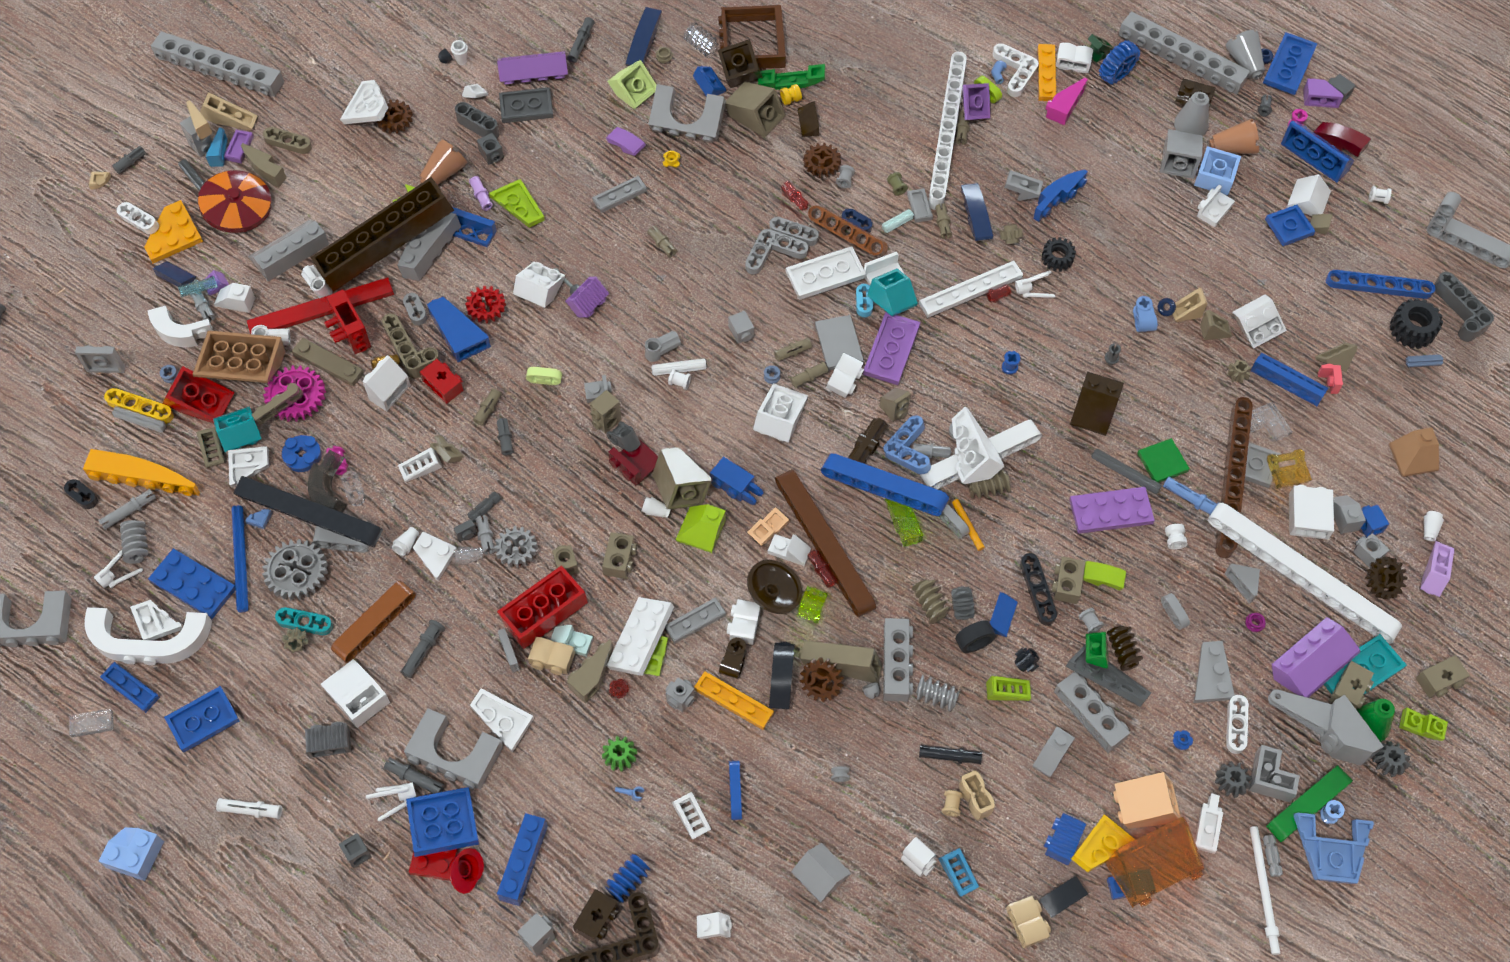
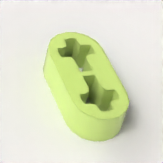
(543, 375)

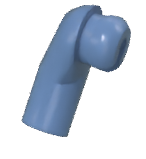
(996, 71)

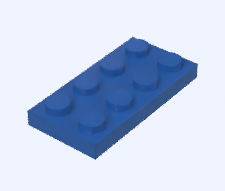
(1290, 63)
(192, 583)

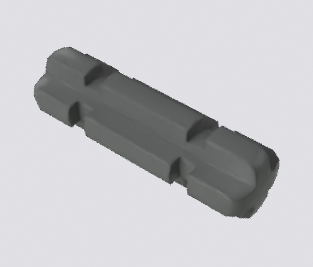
(484, 506)

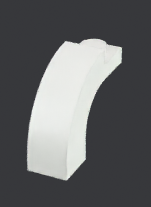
(177, 334)

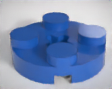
(301, 443)

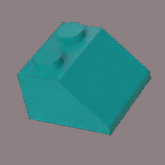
(237, 429)

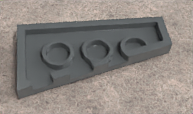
(1109, 678)

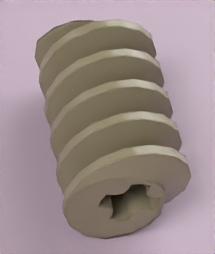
(998, 482)
(930, 600)

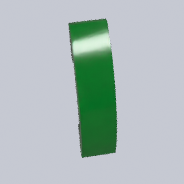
(803, 79)

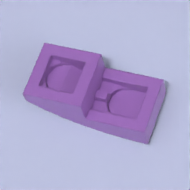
(627, 141)

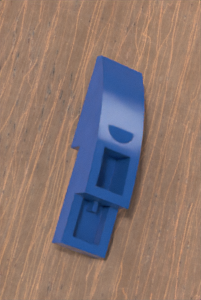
(1060, 190)

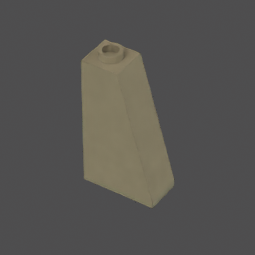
(854, 661)

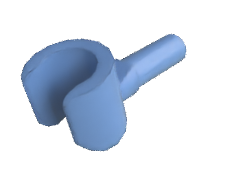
(630, 792)

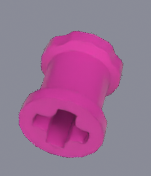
(1302, 118)

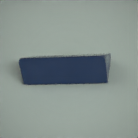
(173, 274)

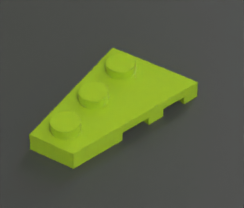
(518, 202)

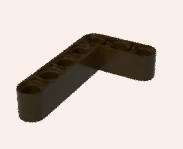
(635, 943)

